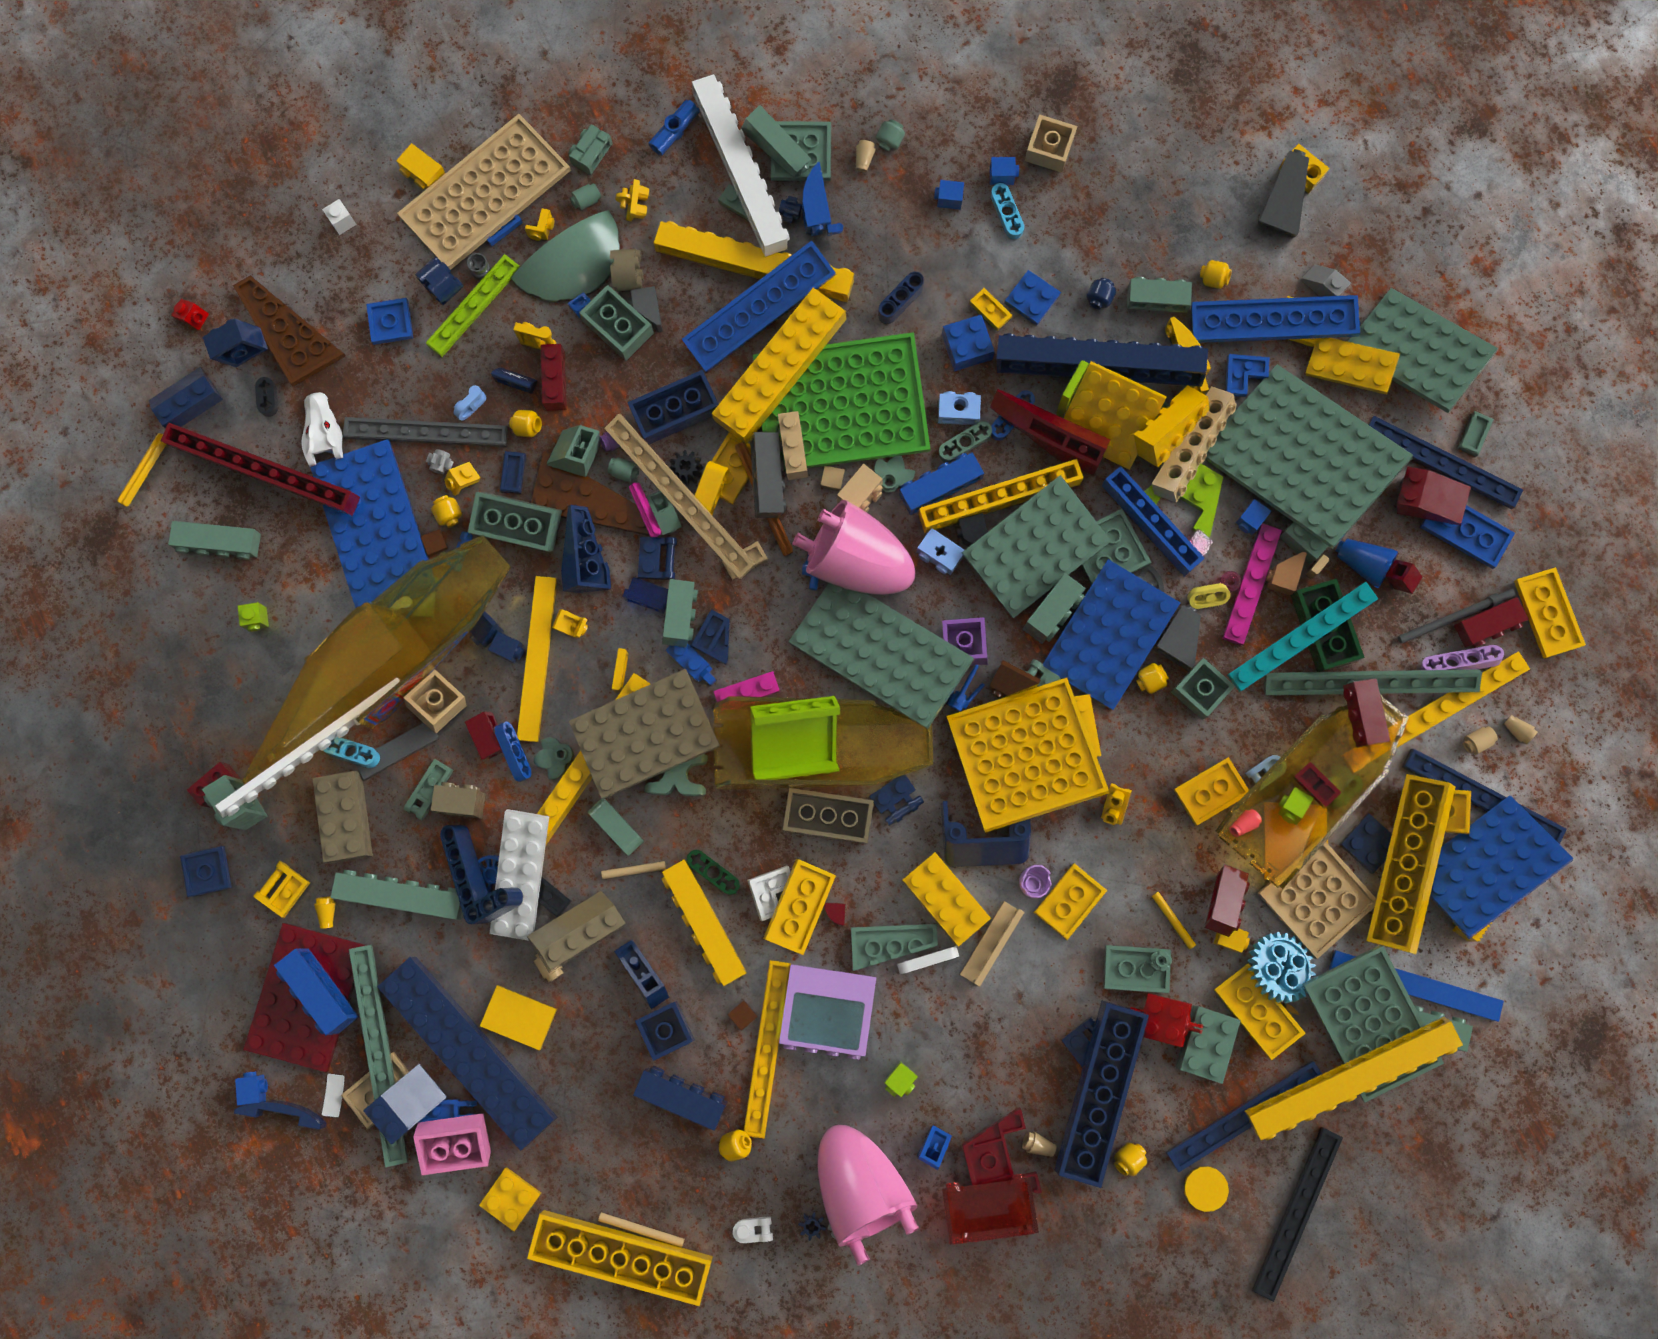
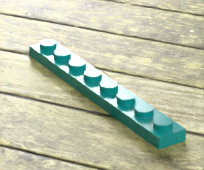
(1302, 636)

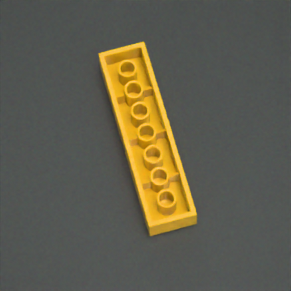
(779, 365)
(1411, 863)
(620, 1257)

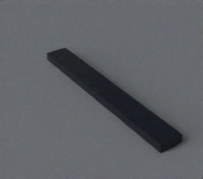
(1297, 1214)

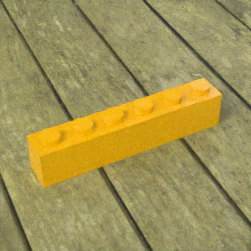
(704, 923)

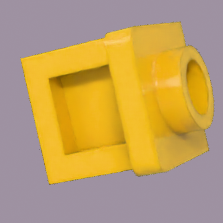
(543, 228)
(461, 477)
(570, 624)

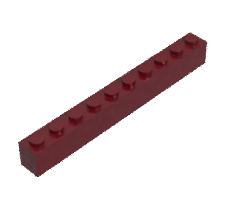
(260, 469)

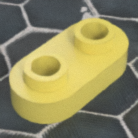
(1207, 596)

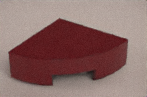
(836, 912)

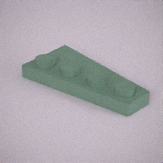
(885, 943)

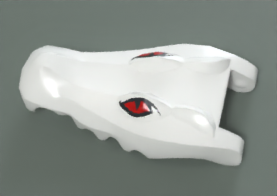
(320, 429)

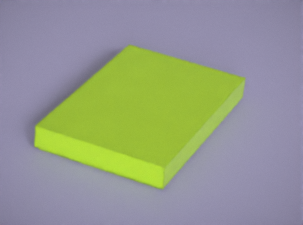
(1071, 389)

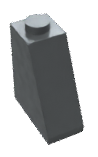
(1181, 638)

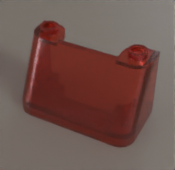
(989, 1210)

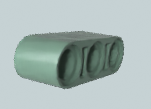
(615, 826)

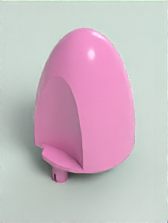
(857, 553)
(860, 1189)

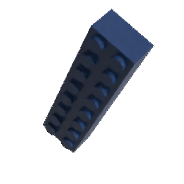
(1101, 1094)

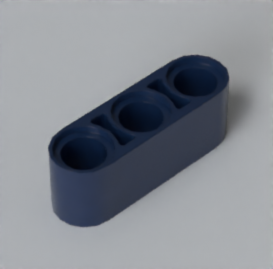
(905, 289)

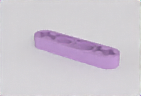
(1462, 661)

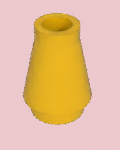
(325, 911)

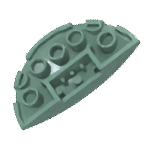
(571, 261)

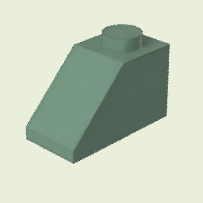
(664, 512)

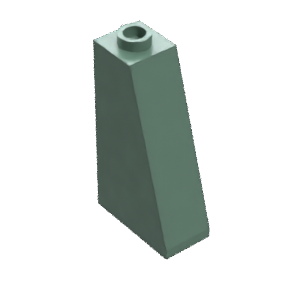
(775, 141)

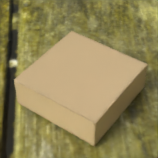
(832, 478)
(1317, 566)

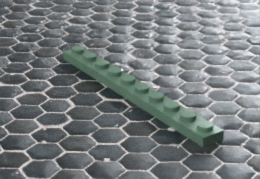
(1388, 681)
(375, 1039)

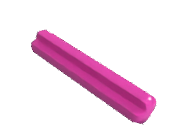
(645, 510)

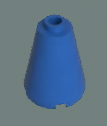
(1367, 560)

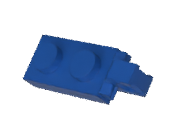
(692, 662)

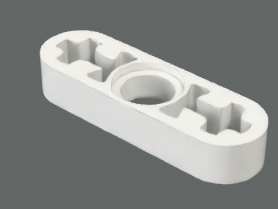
(927, 960)

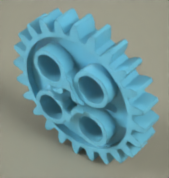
(1281, 967)

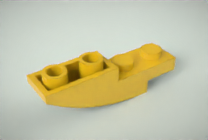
(1181, 335)

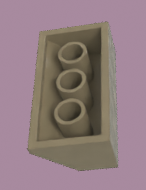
(576, 931)

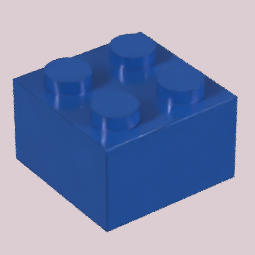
(968, 342)

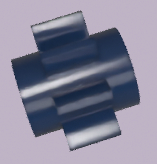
(790, 209)
(808, 1219)

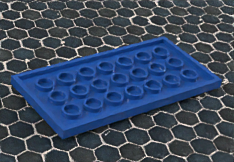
(382, 534)

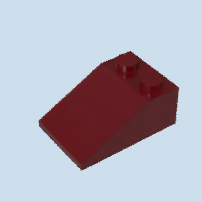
(1432, 496)

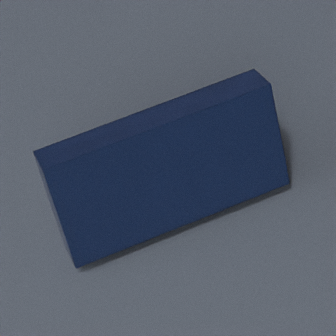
(512, 472)

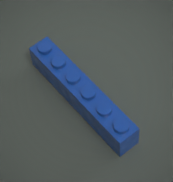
(1152, 521)

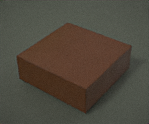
(434, 542)
(742, 1015)

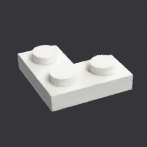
(765, 888)

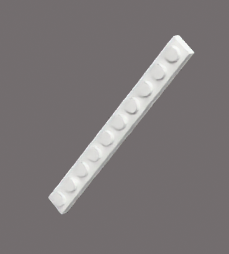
(300, 755)

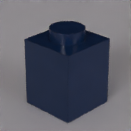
(506, 647)

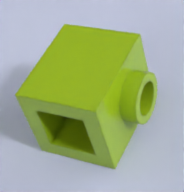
(253, 616)
(1294, 806)
(900, 1080)

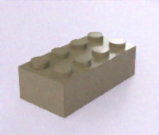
(828, 816)
(342, 817)

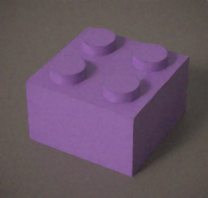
(968, 636)

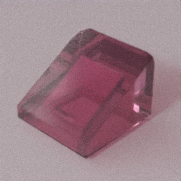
(1201, 542)

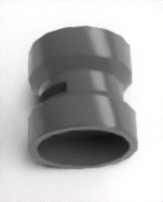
(477, 261)

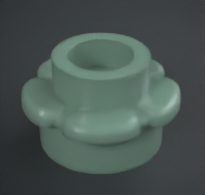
(1161, 954)

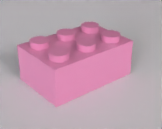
(452, 1144)

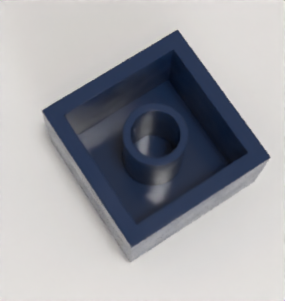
(235, 342)
(665, 1030)

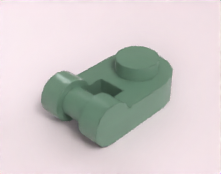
(1047, 677)

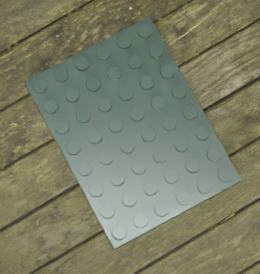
(1306, 456)

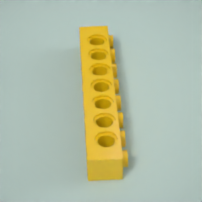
(996, 496)

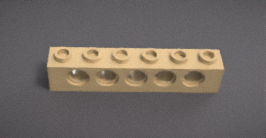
(1164, 484)

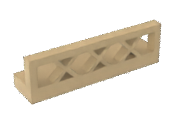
(991, 943)

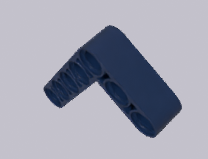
(475, 902)

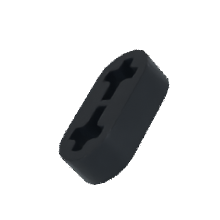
(271, 396)

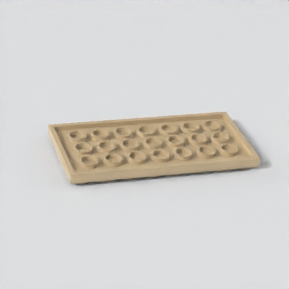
(484, 191)

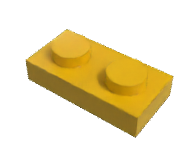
(990, 309)

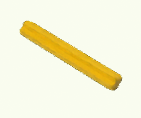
(141, 471)

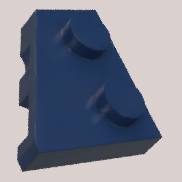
(714, 637)

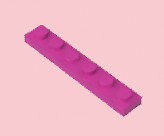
(1252, 584)

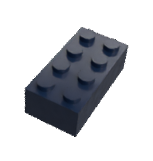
(673, 407)
(681, 1098)

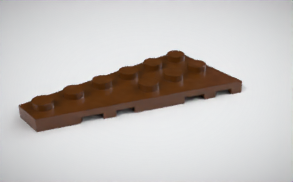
(290, 338)
(607, 508)

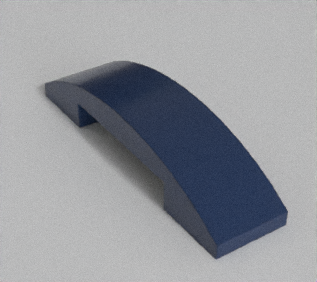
(307, 1117)

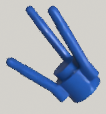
(957, 699)

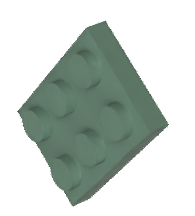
(1132, 970)

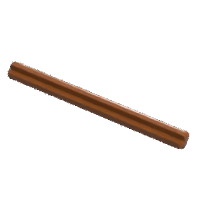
(774, 523)

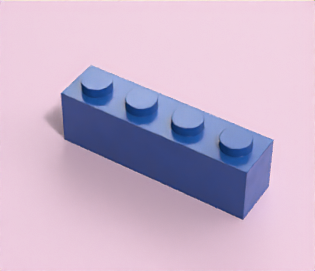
(941, 483)

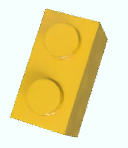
(420, 167)

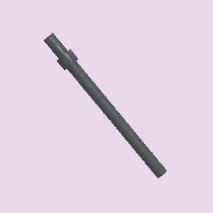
(1491, 601)

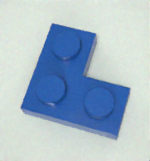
(1241, 368)

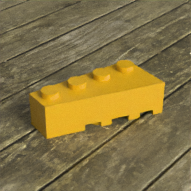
(1171, 426)

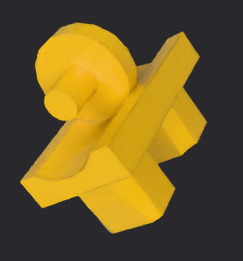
(636, 192)
(1116, 805)

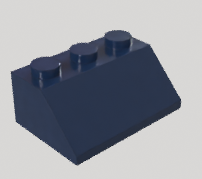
(185, 399)

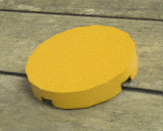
(1206, 1188)

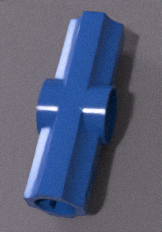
(682, 118)

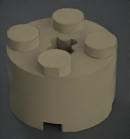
(626, 269)

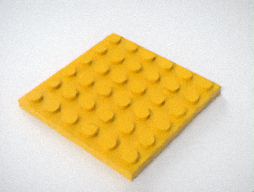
(1027, 755)

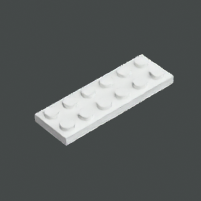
(521, 867)

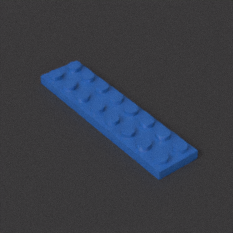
(758, 306)
(1275, 319)

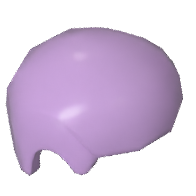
(1035, 881)

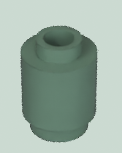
(585, 196)
(623, 469)

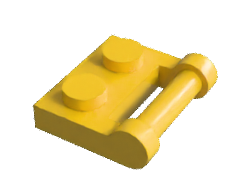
(532, 336)
(286, 893)

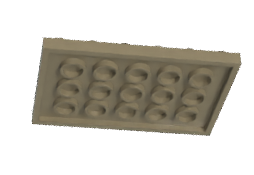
(644, 734)

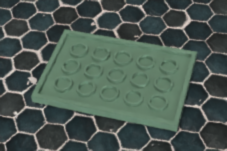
(1435, 354)
(1036, 546)
(1365, 1009)

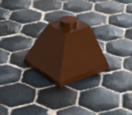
(1011, 680)

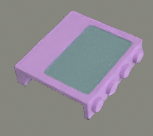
(827, 1011)

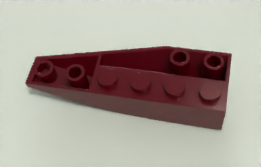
(1053, 433)

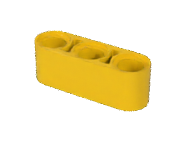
(711, 485)

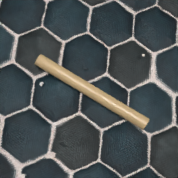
(640, 1229)

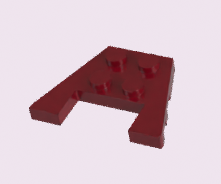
(988, 1153)

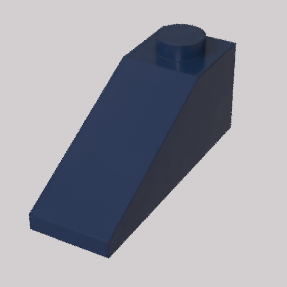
(642, 974)

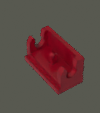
(483, 734)

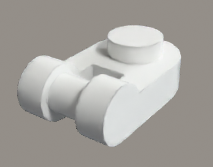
(745, 1230)

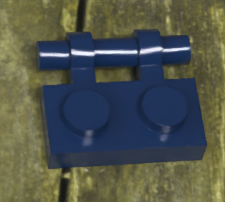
(891, 794)

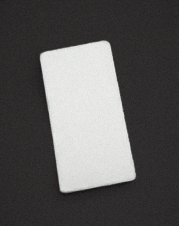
(333, 1096)

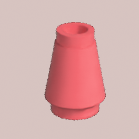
(1245, 823)

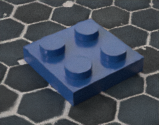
(1032, 297)
(389, 321)

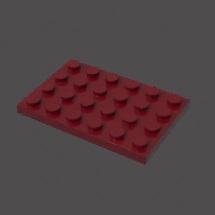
(279, 1023)

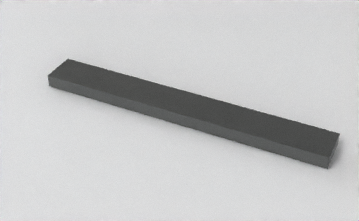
(425, 432)

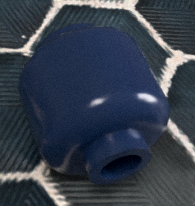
(1101, 293)

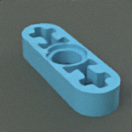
(1006, 219)
(356, 758)

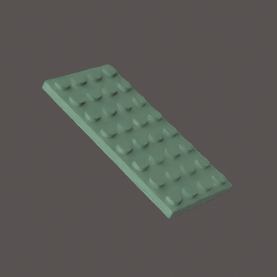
(882, 652)

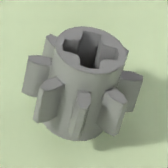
(439, 461)

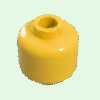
(1215, 274)
(525, 423)
(446, 511)
(1152, 678)
(735, 1145)
(1130, 1159)

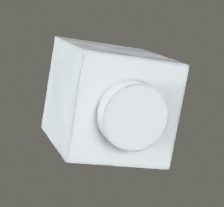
(339, 216)

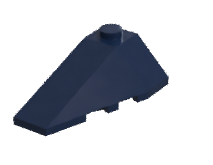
(582, 561)

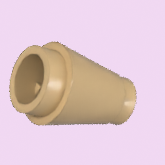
(864, 155)
(1521, 730)
(1037, 1144)

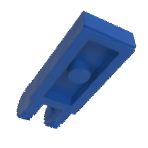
(449, 1109)

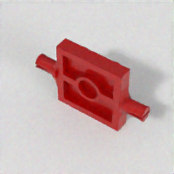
(1168, 1020)

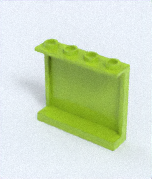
(794, 738)

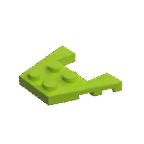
(1202, 494)

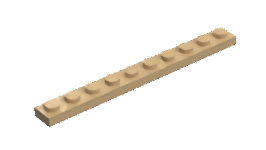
(680, 496)

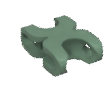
(678, 778)

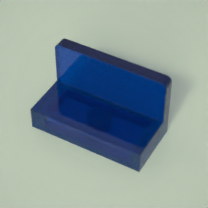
(646, 595)

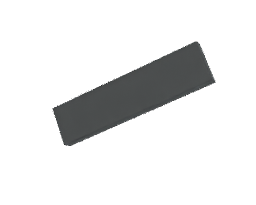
(399, 749)

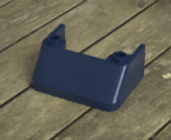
(984, 851)

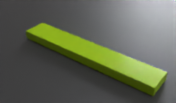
(472, 306)

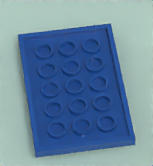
(1111, 634)
(1494, 866)

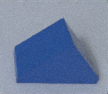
(934, 1147)

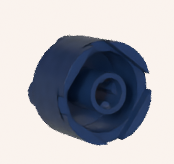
(439, 281)

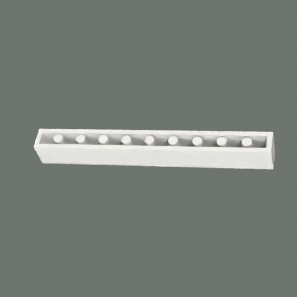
(740, 166)

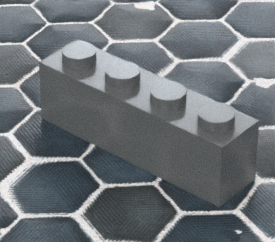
(766, 475)

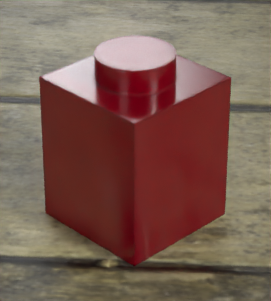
(1404, 576)

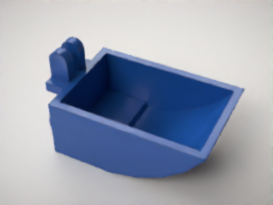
(815, 206)

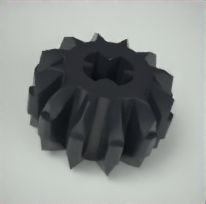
(691, 462)

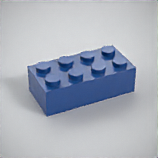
(316, 991)

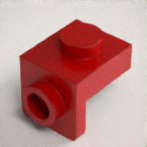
(190, 313)

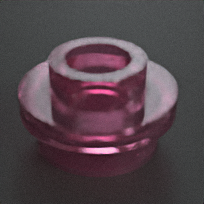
(1235, 577)

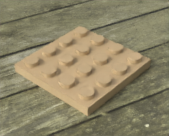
(1320, 901)

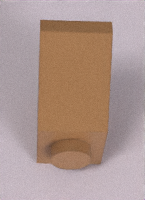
(1286, 575)

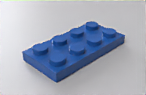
(1476, 536)

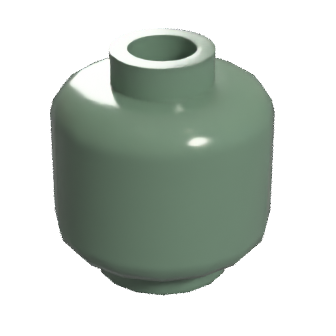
(890, 135)

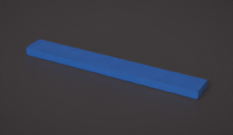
(1440, 992)

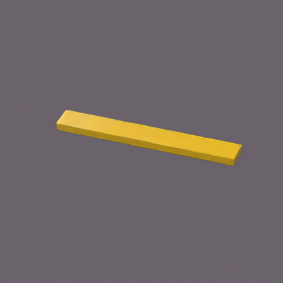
(537, 659)
(767, 1049)

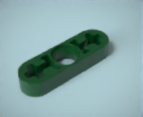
(704, 858)

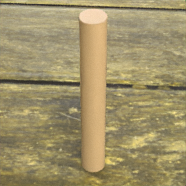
(633, 870)

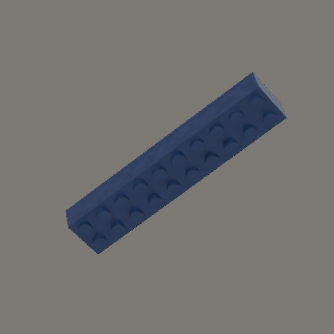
(1132, 360)
(467, 1052)

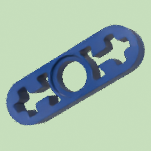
(998, 422)
(510, 743)

